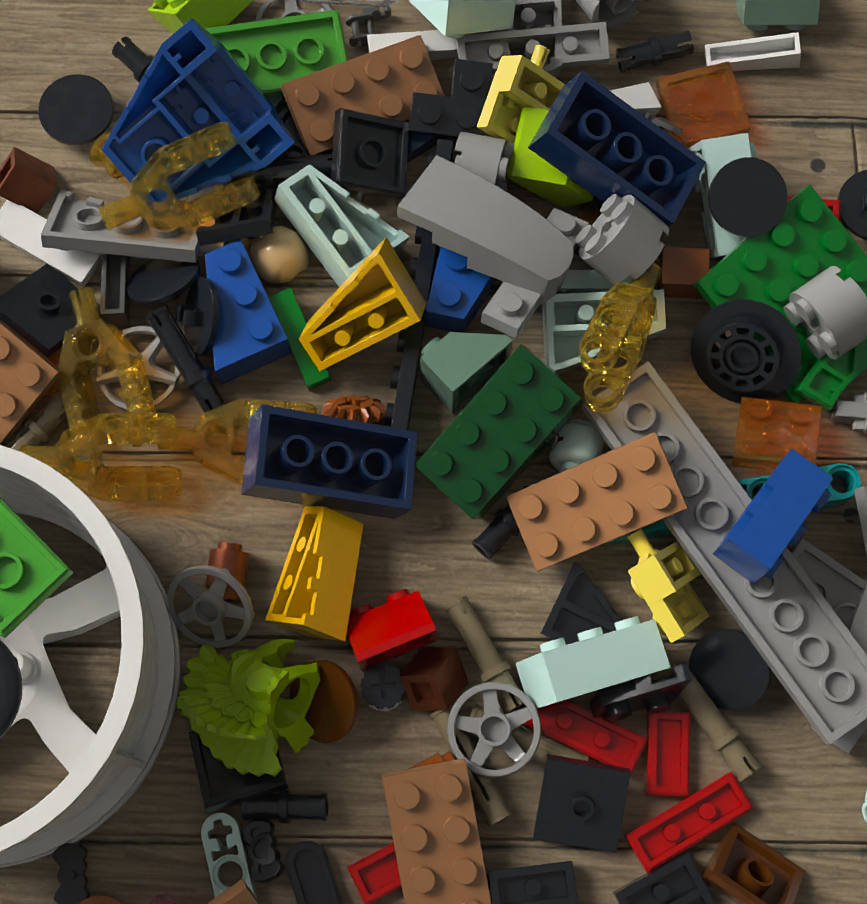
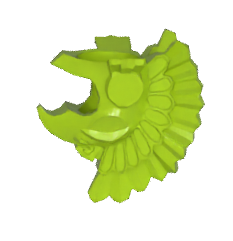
(239, 704)

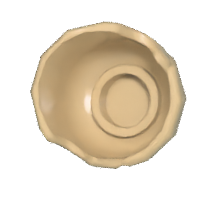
(279, 255)

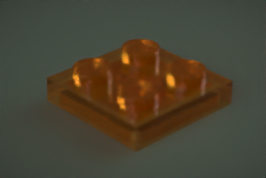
(703, 103)
(772, 429)

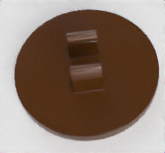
(333, 704)

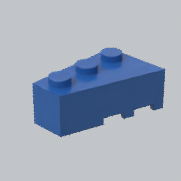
(455, 293)
(247, 323)
(774, 518)

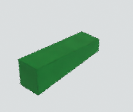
(293, 324)

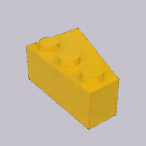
(364, 309)
(318, 575)

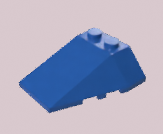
(185, 91)

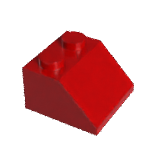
(390, 629)

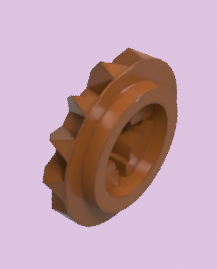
(355, 408)

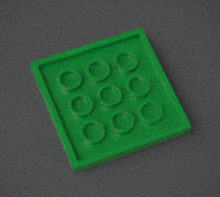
(782, 261)

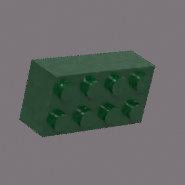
(500, 432)

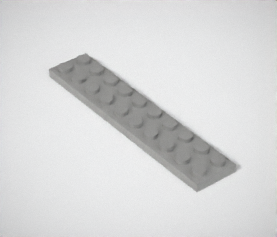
(780, 615)

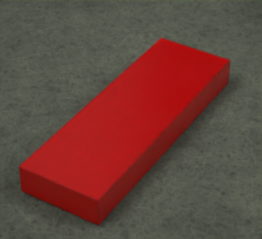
(590, 736)
(688, 822)

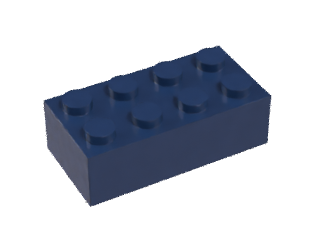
(615, 149)
(329, 462)

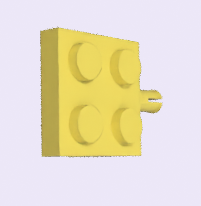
(515, 86)
(664, 583)

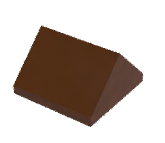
(751, 870)

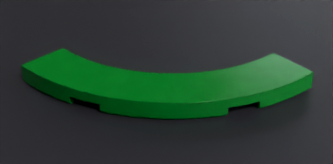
(829, 377)

